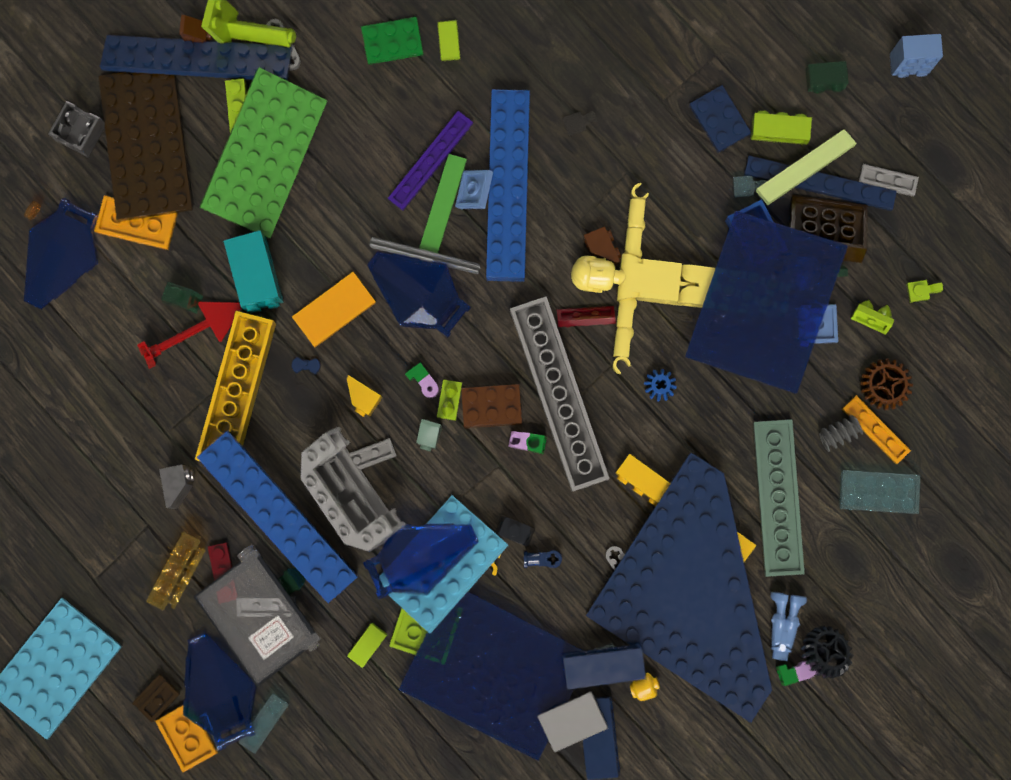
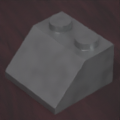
(176, 484)

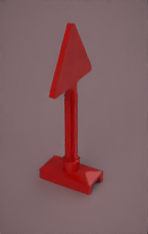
(218, 317)

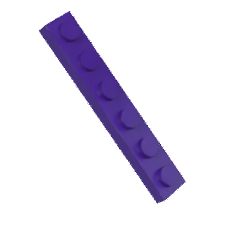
(430, 161)

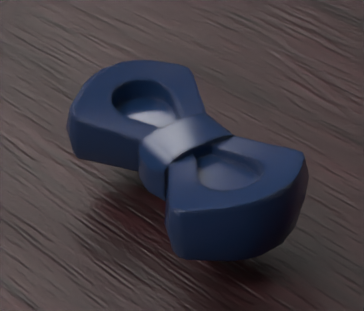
(312, 365)

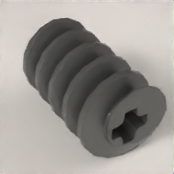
(840, 432)

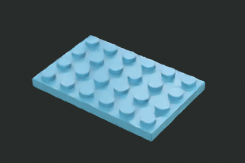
(434, 607)
(55, 668)

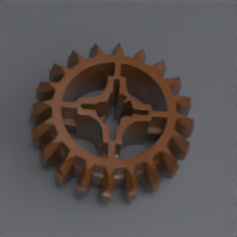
(885, 377)

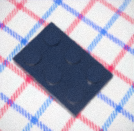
(720, 119)

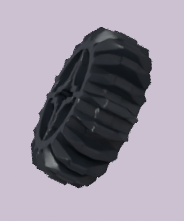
(834, 650)

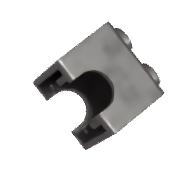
(77, 129)

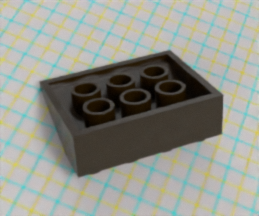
(833, 221)

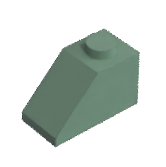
(428, 435)

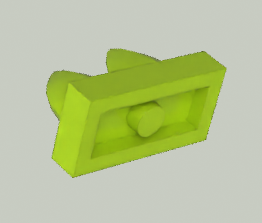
(877, 320)
(449, 400)

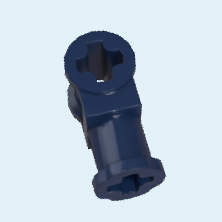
(541, 559)

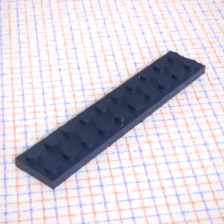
(193, 58)

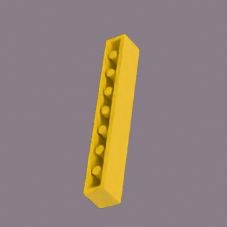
(654, 486)

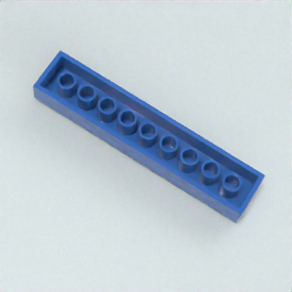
(508, 185)
(277, 516)

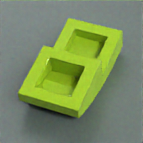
(367, 645)

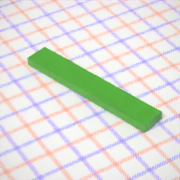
(443, 203)

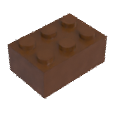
(491, 406)

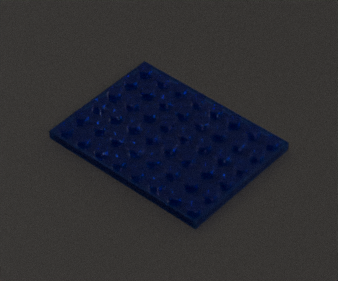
(766, 302)
(491, 673)

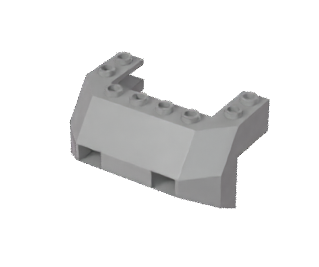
(346, 493)

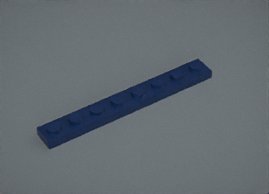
(826, 184)

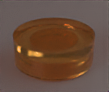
(32, 210)

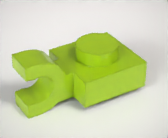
(920, 290)

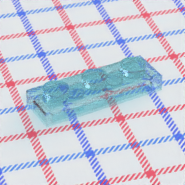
(265, 722)

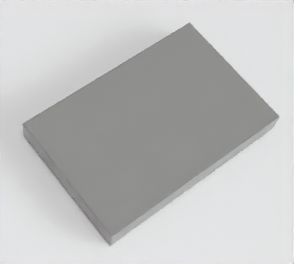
(572, 721)

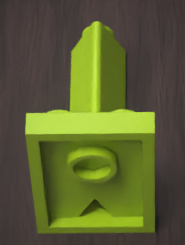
(222, 25)

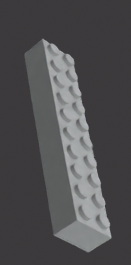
(559, 394)

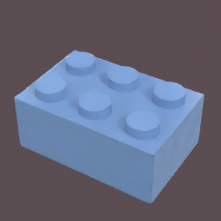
(916, 55)

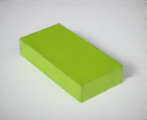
(448, 40)

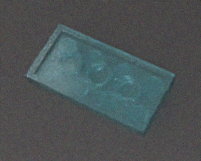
(880, 492)

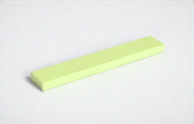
(805, 167)

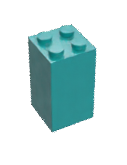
(253, 272)

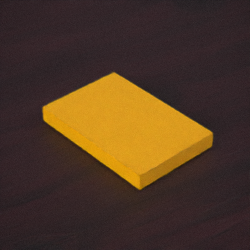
(185, 739)

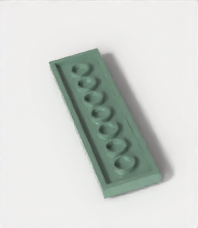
(778, 498)

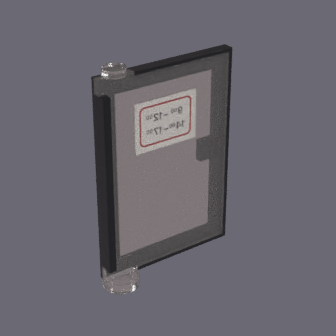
(257, 617)

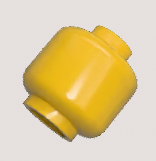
(645, 688)

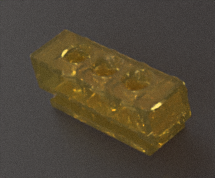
(172, 570)

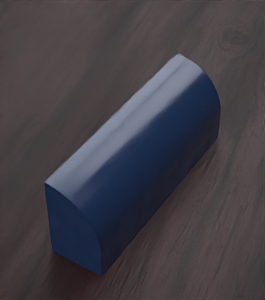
(604, 666)
(602, 748)

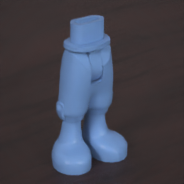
(784, 628)

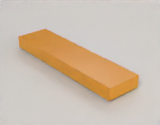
(877, 430)

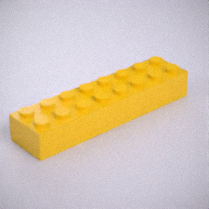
(238, 379)

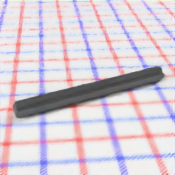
(424, 255)

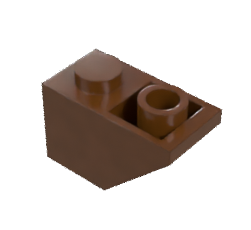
(600, 245)

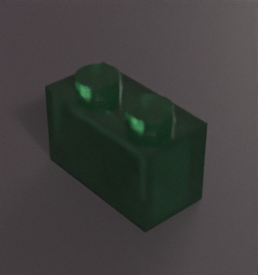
(827, 77)

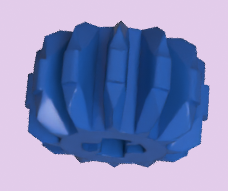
(658, 378)

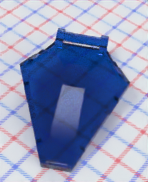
(58, 254)
(418, 291)
(420, 557)
(217, 692)

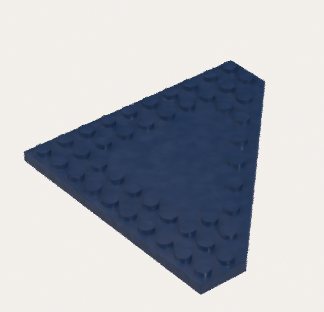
(689, 593)

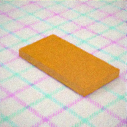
(151, 231)
(334, 309)

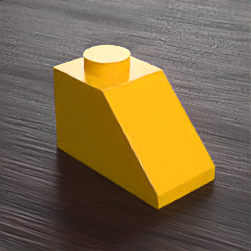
(362, 397)

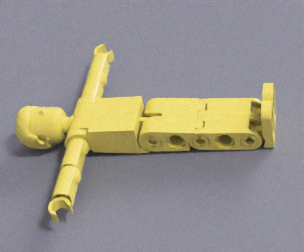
(640, 279)

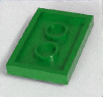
(392, 40)

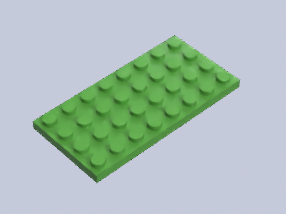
(263, 153)

